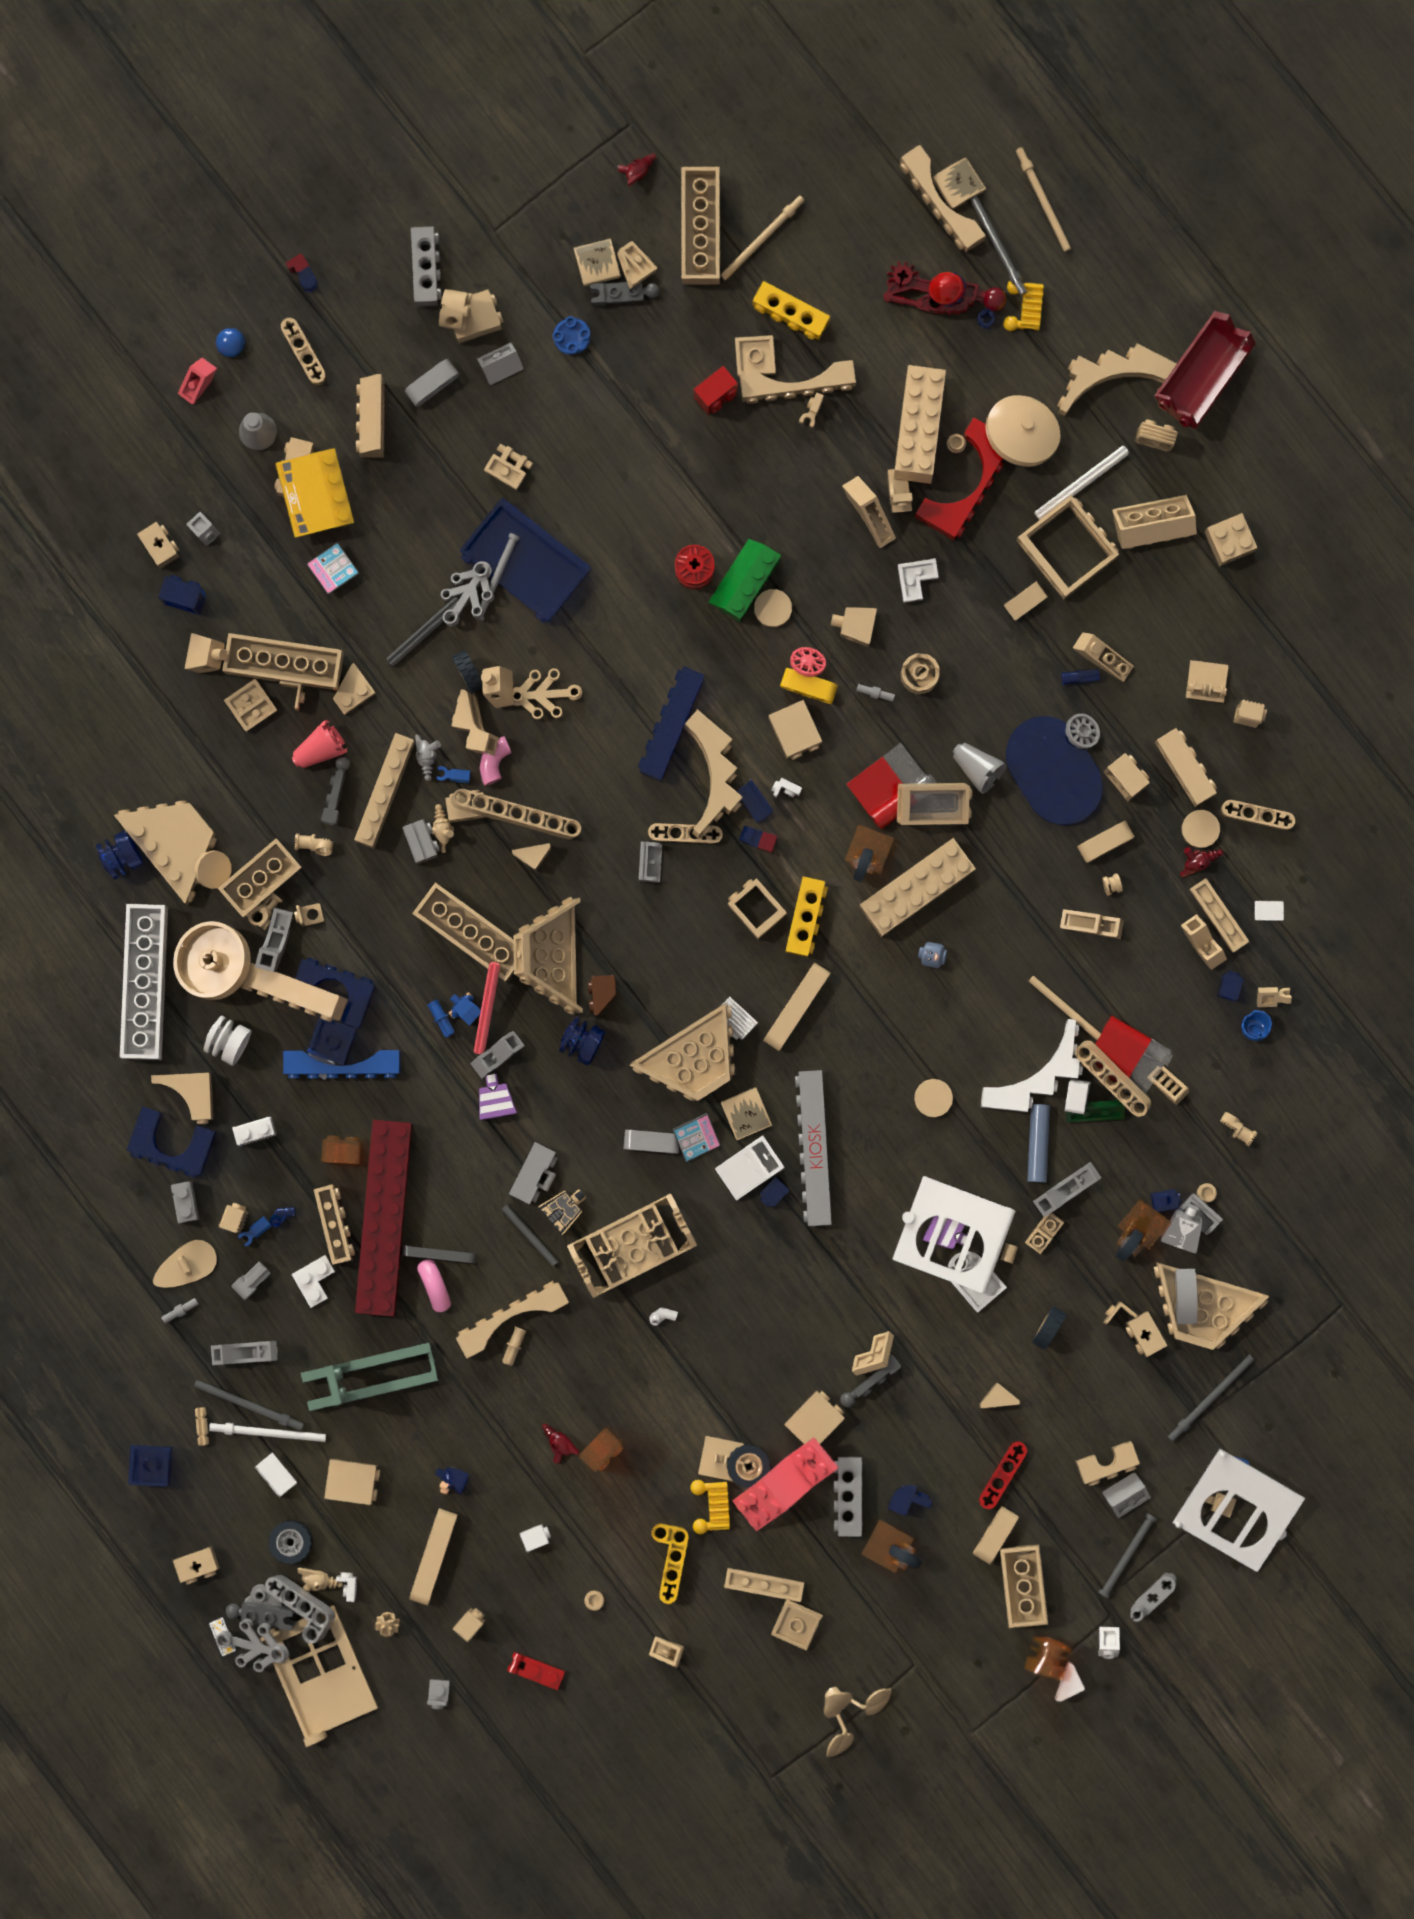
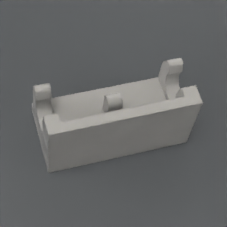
(650, 862)
(1209, 1217)

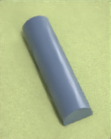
(1038, 1143)

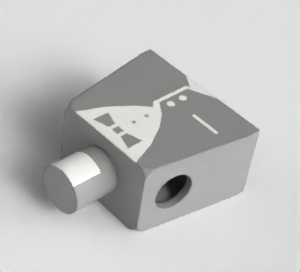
(1184, 1229)

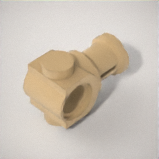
(266, 909)

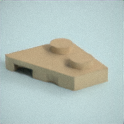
(635, 264)
(353, 690)

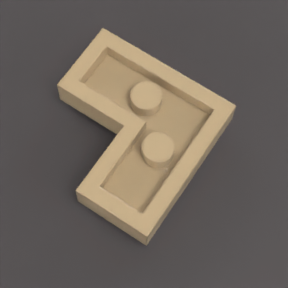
(877, 1357)

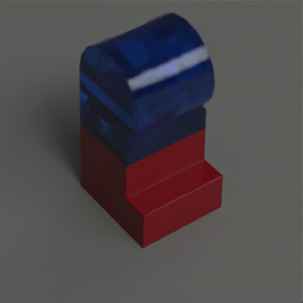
(307, 277)
(758, 839)

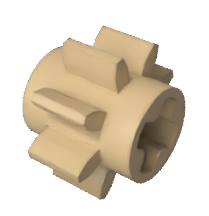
(387, 1624)

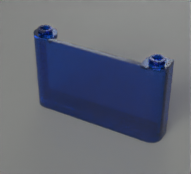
(539, 568)

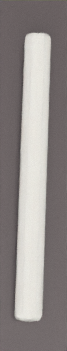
(1083, 481)

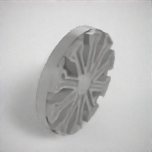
(1083, 731)

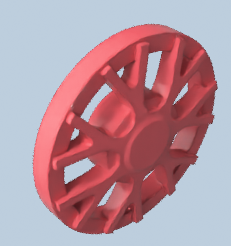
(807, 661)

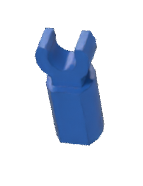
(455, 775)
(256, 1230)

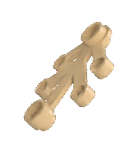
(542, 693)

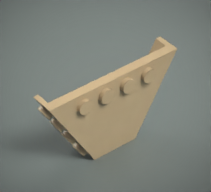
(172, 841)
(548, 955)
(695, 1058)
(1219, 1308)

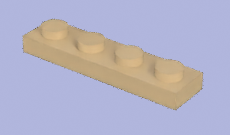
(1219, 915)
(764, 1584)

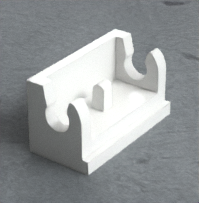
(275, 1475)

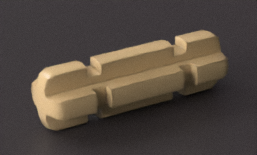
(202, 1428)

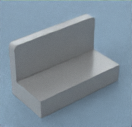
(500, 363)
(1126, 1495)

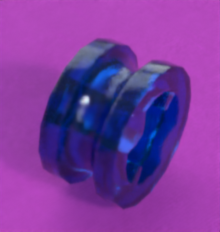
(981, 321)

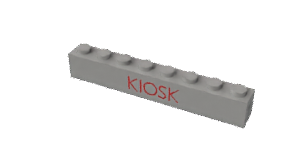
(814, 1148)

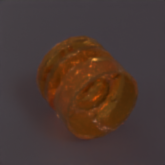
(1048, 1658)

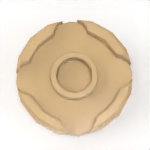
(772, 608)
(1200, 829)
(212, 869)
(933, 1098)

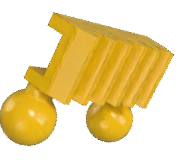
(1030, 308)
(717, 1506)

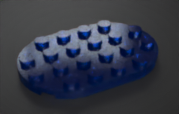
(1052, 772)

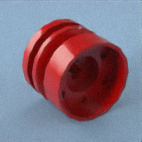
(698, 577)

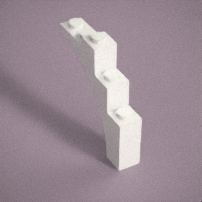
(1061, 1065)

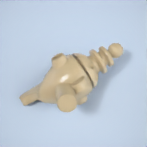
(442, 828)
(317, 1580)

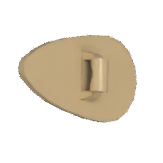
(186, 1265)

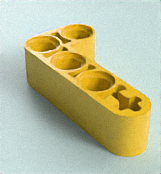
(671, 1564)

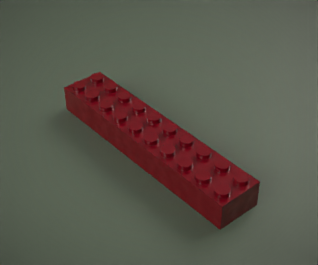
(384, 1218)

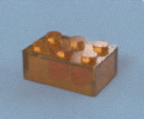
(601, 1449)

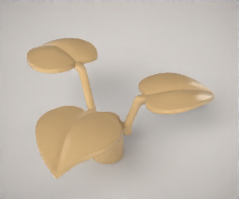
(839, 1700)

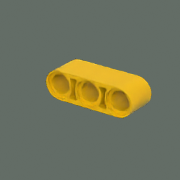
(809, 686)

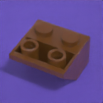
(603, 993)

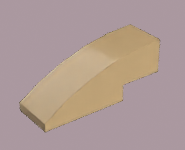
(1091, 924)

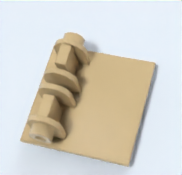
(1207, 681)

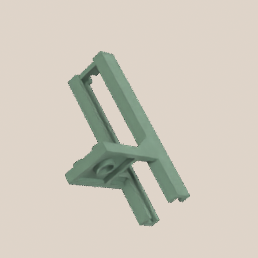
(339, 1393)

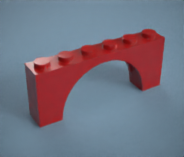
(950, 517)

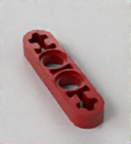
(1000, 1473)

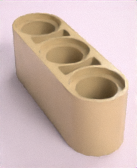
(1105, 841)
(995, 1535)

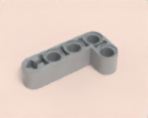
(298, 1605)

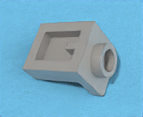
(203, 528)
(438, 1693)

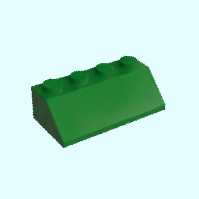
(745, 579)

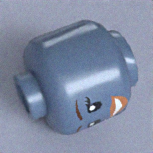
(932, 955)

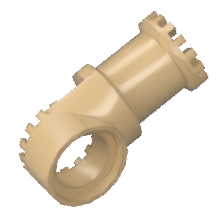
(320, 846)
(1240, 1131)

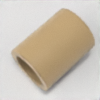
(1008, 1253)

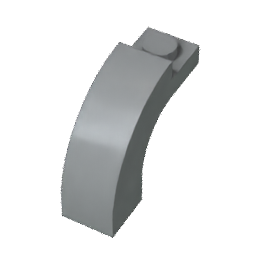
(276, 940)
(1067, 1189)
(244, 1352)

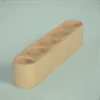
(796, 1006)
(1115, 1088)
(433, 1557)

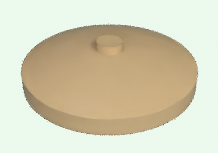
(1022, 430)

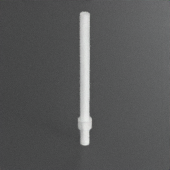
(229, 1429)

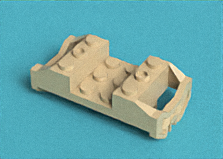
(631, 1245)

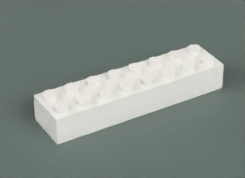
(144, 982)

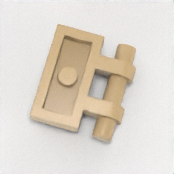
(506, 472)

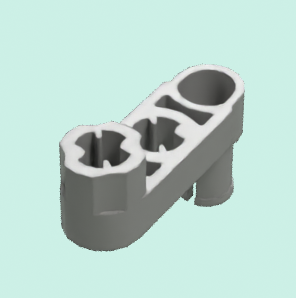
(1145, 1605)

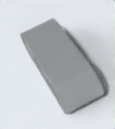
(431, 382)
(650, 1141)

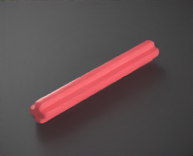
(487, 1007)

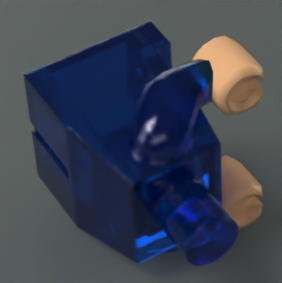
(453, 1479)

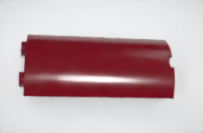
(1204, 370)

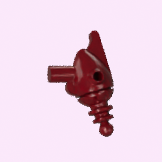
(637, 169)
(1198, 860)
(559, 1443)

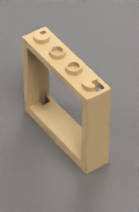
(1088, 521)

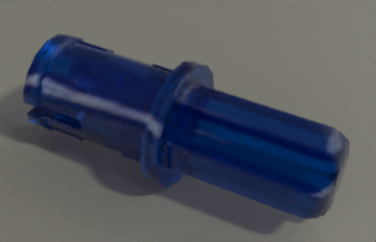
(1080, 676)

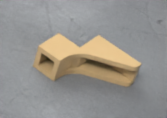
(468, 719)

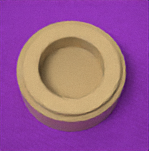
(1206, 1192)
(594, 1600)

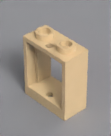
(768, 924)

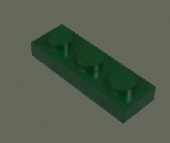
(1098, 1112)

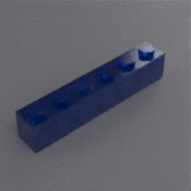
(672, 723)

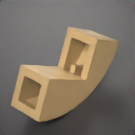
(1203, 942)

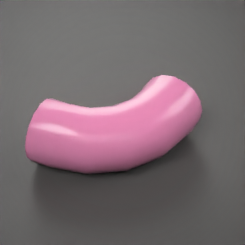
(490, 764)
(434, 1285)

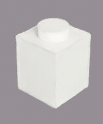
(535, 1537)

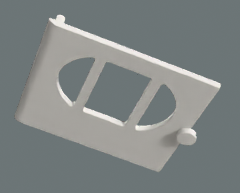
(978, 1213)
(1241, 1479)

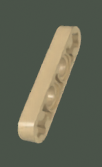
(303, 351)
(1258, 812)
(685, 830)

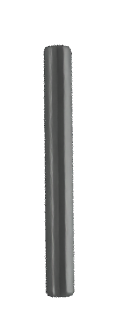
(420, 634)

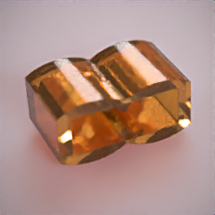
(341, 1151)

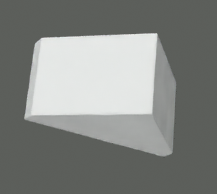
(1077, 1096)
(1070, 1685)

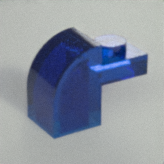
(904, 1495)

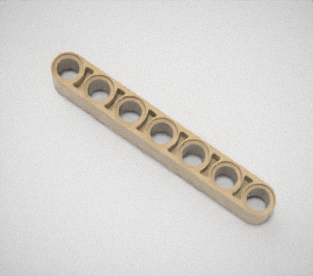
(525, 813)

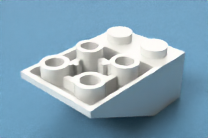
(749, 1168)

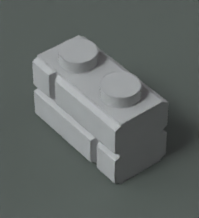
(420, 841)
(185, 1202)

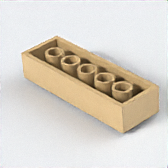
(700, 225)
(919, 424)
(283, 661)
(917, 887)
(467, 930)

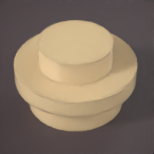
(956, 443)

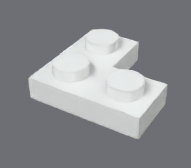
(911, 575)
(309, 1278)

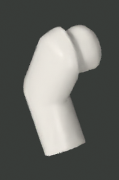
(661, 1314)

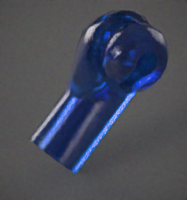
(280, 1214)

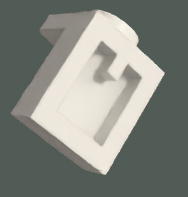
(789, 788)
(350, 1589)
(1108, 1642)

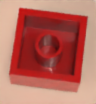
(716, 390)

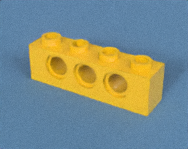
(768, 292)
(807, 887)

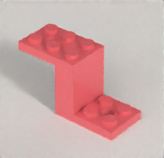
(785, 1484)

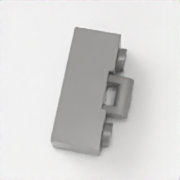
(535, 1166)

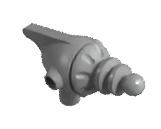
(426, 755)

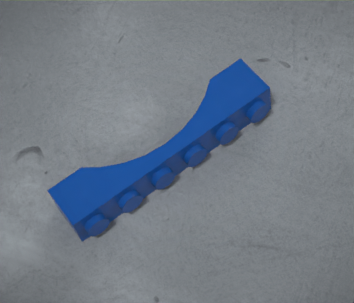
(383, 1062)

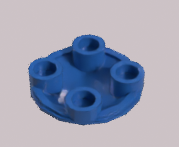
(571, 336)

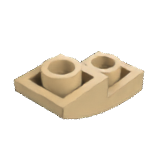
(1025, 600)
(1044, 1232)

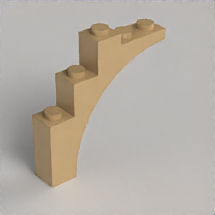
(1140, 363)
(714, 743)

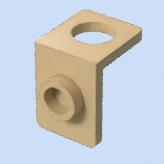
(300, 694)
(301, 915)
(1113, 1309)

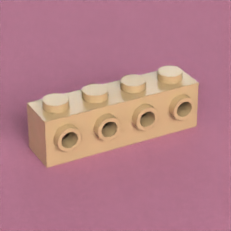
(1185, 767)
(333, 1224)

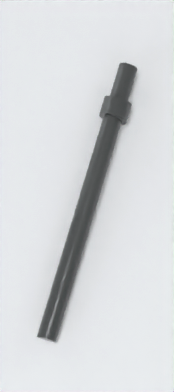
(1014, 276)
(283, 1419)
(1185, 1423)

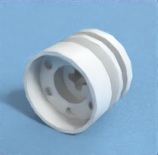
(224, 1038)

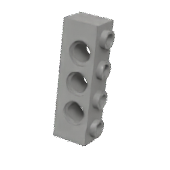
(419, 237)
(852, 1527)

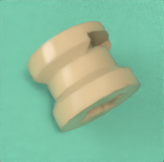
(1114, 884)

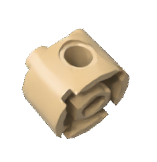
(455, 310)
(920, 673)

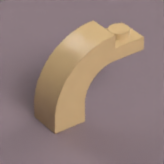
(899, 494)

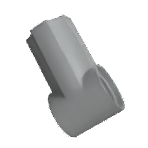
(247, 1283)

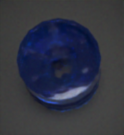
(120, 854)
(582, 1041)

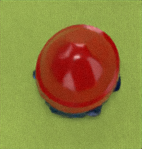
(947, 288)

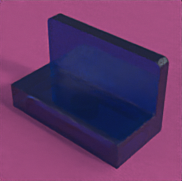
(754, 801)

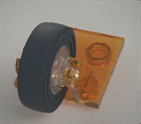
(868, 852)
(1143, 1227)
(891, 1548)

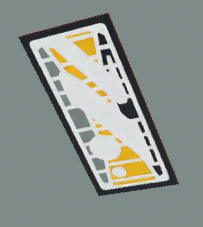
(216, 1627)

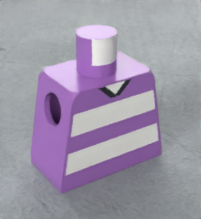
(495, 1099)
(949, 1234)

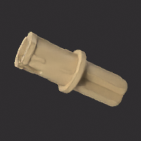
(513, 1346)

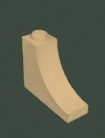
(870, 510)
(195, 1090)

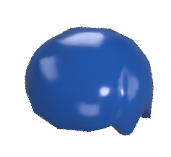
(230, 342)
(1256, 1025)

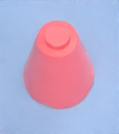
(319, 746)

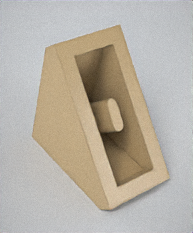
(533, 855)
(998, 1397)
(666, 1651)

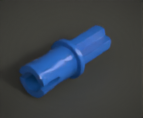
(441, 1018)

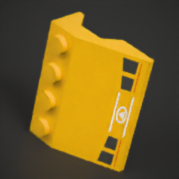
(314, 492)

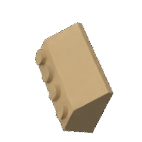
(371, 416)
(1154, 521)
(259, 877)

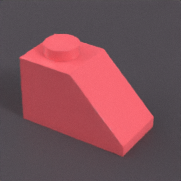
(196, 380)

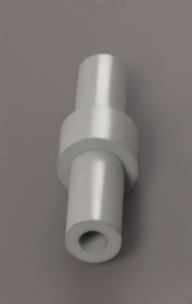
(875, 692)
(180, 1310)

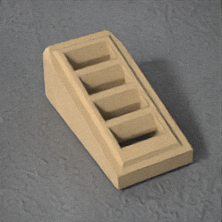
(1172, 1079)

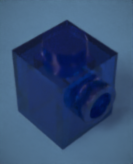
(1165, 1200)

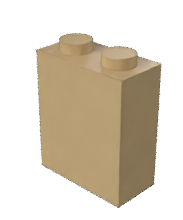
(482, 318)
(795, 730)
(815, 1418)
(352, 1482)

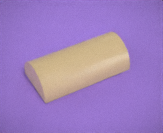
(1024, 1586)

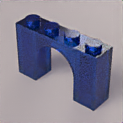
(359, 991)
(144, 1144)

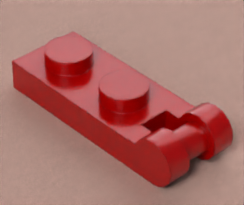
(536, 1671)

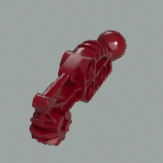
(993, 298)

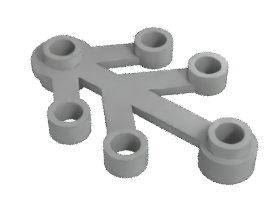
(468, 592)
(255, 1645)

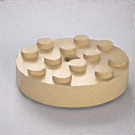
(194, 956)

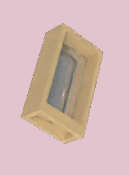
(933, 803)

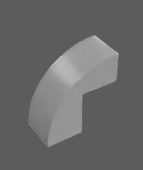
(497, 1054)
(1186, 1296)

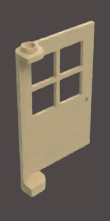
(329, 1697)

